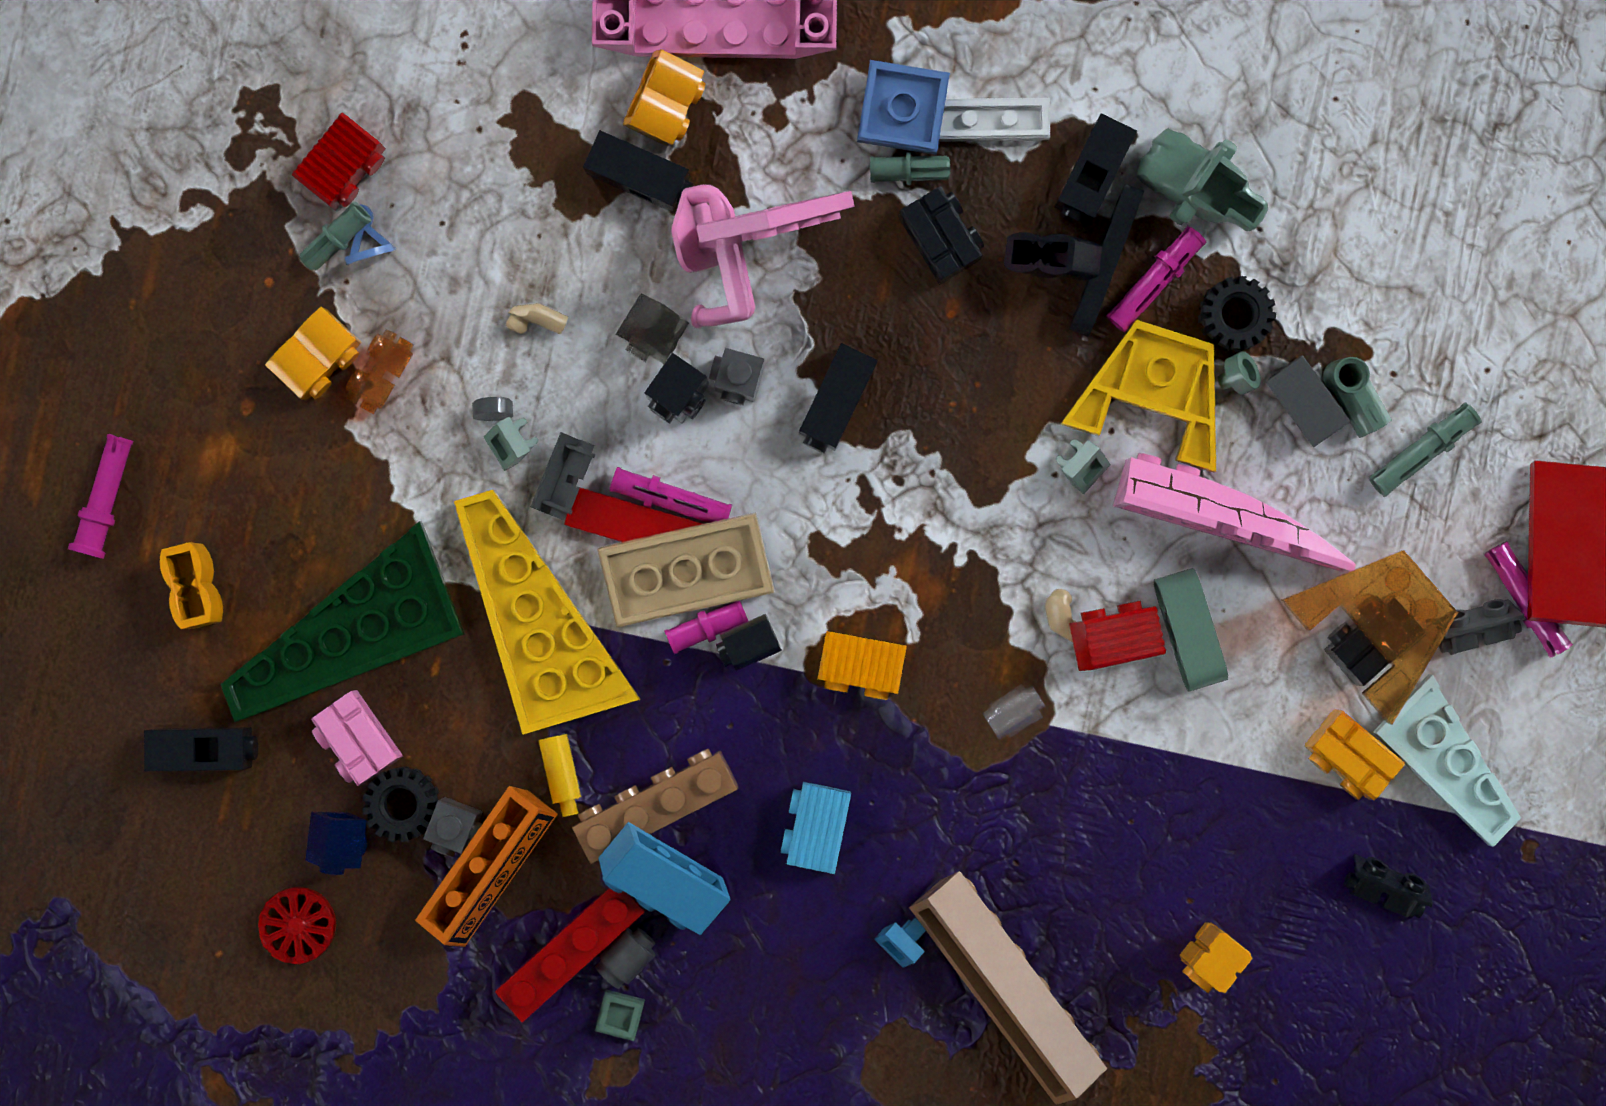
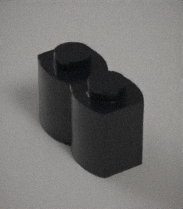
(1053, 256)
(748, 643)

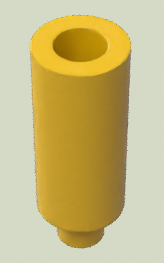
(560, 773)

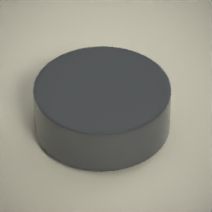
(492, 408)

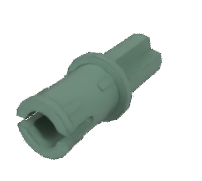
(909, 168)
(335, 236)

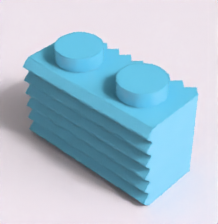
(817, 827)

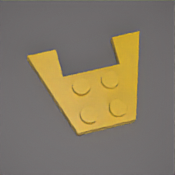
(1160, 374)

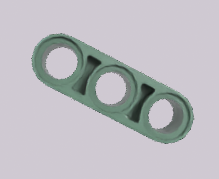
(1190, 629)

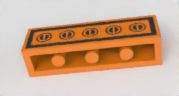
(486, 867)

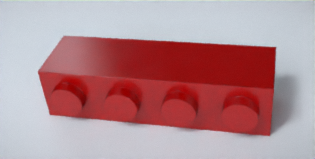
(568, 952)

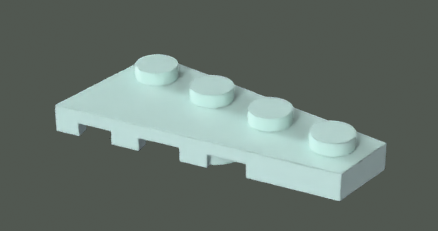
(1449, 762)

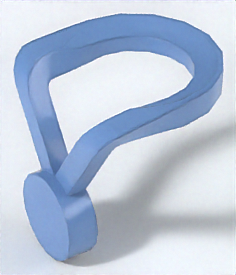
(355, 255)

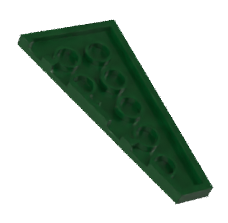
(367, 622)

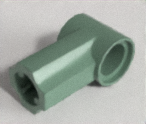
(1358, 400)

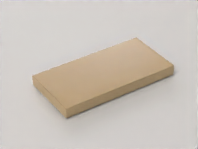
(686, 569)

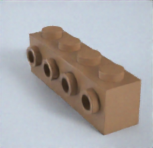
(658, 805)

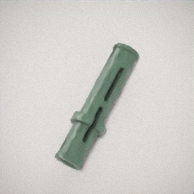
(1439, 438)

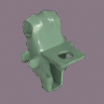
(1201, 181)

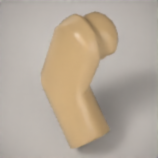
(538, 314)
(1059, 613)

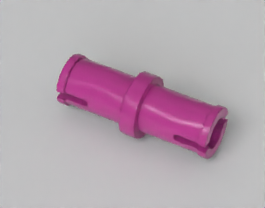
(706, 626)

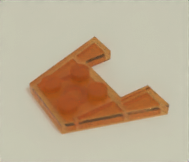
(1394, 610)

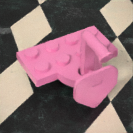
(713, 237)

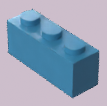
(663, 879)

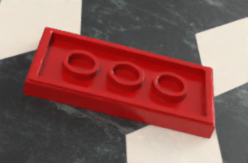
(1567, 544)

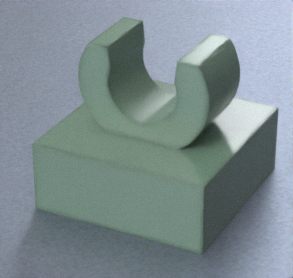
(508, 443)
(1084, 466)

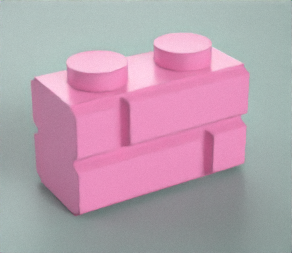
(355, 738)

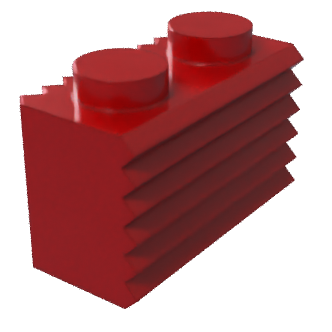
(340, 162)
(1118, 637)

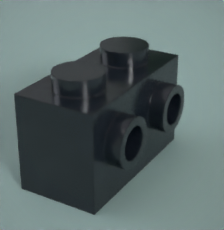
(677, 390)

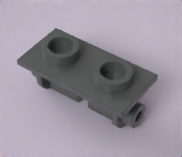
(565, 467)
(1495, 620)

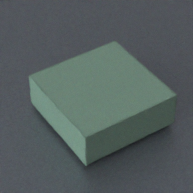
(620, 1015)

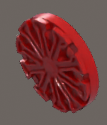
(297, 925)

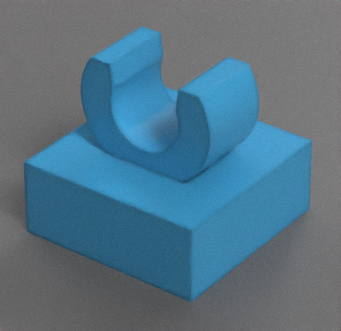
(901, 941)

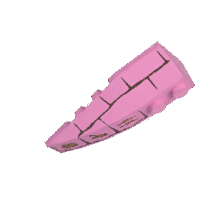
(1219, 510)

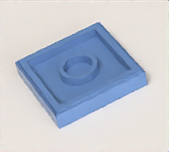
(903, 107)

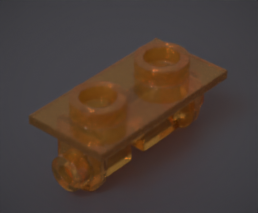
(384, 357)

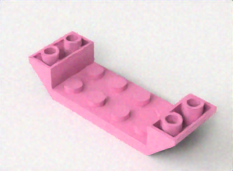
(716, 27)

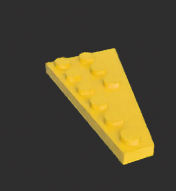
(543, 641)

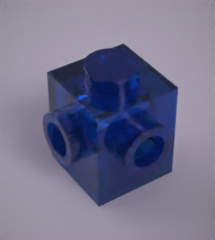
(336, 841)

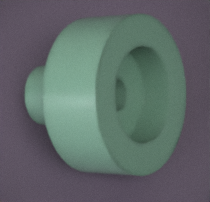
(1240, 374)

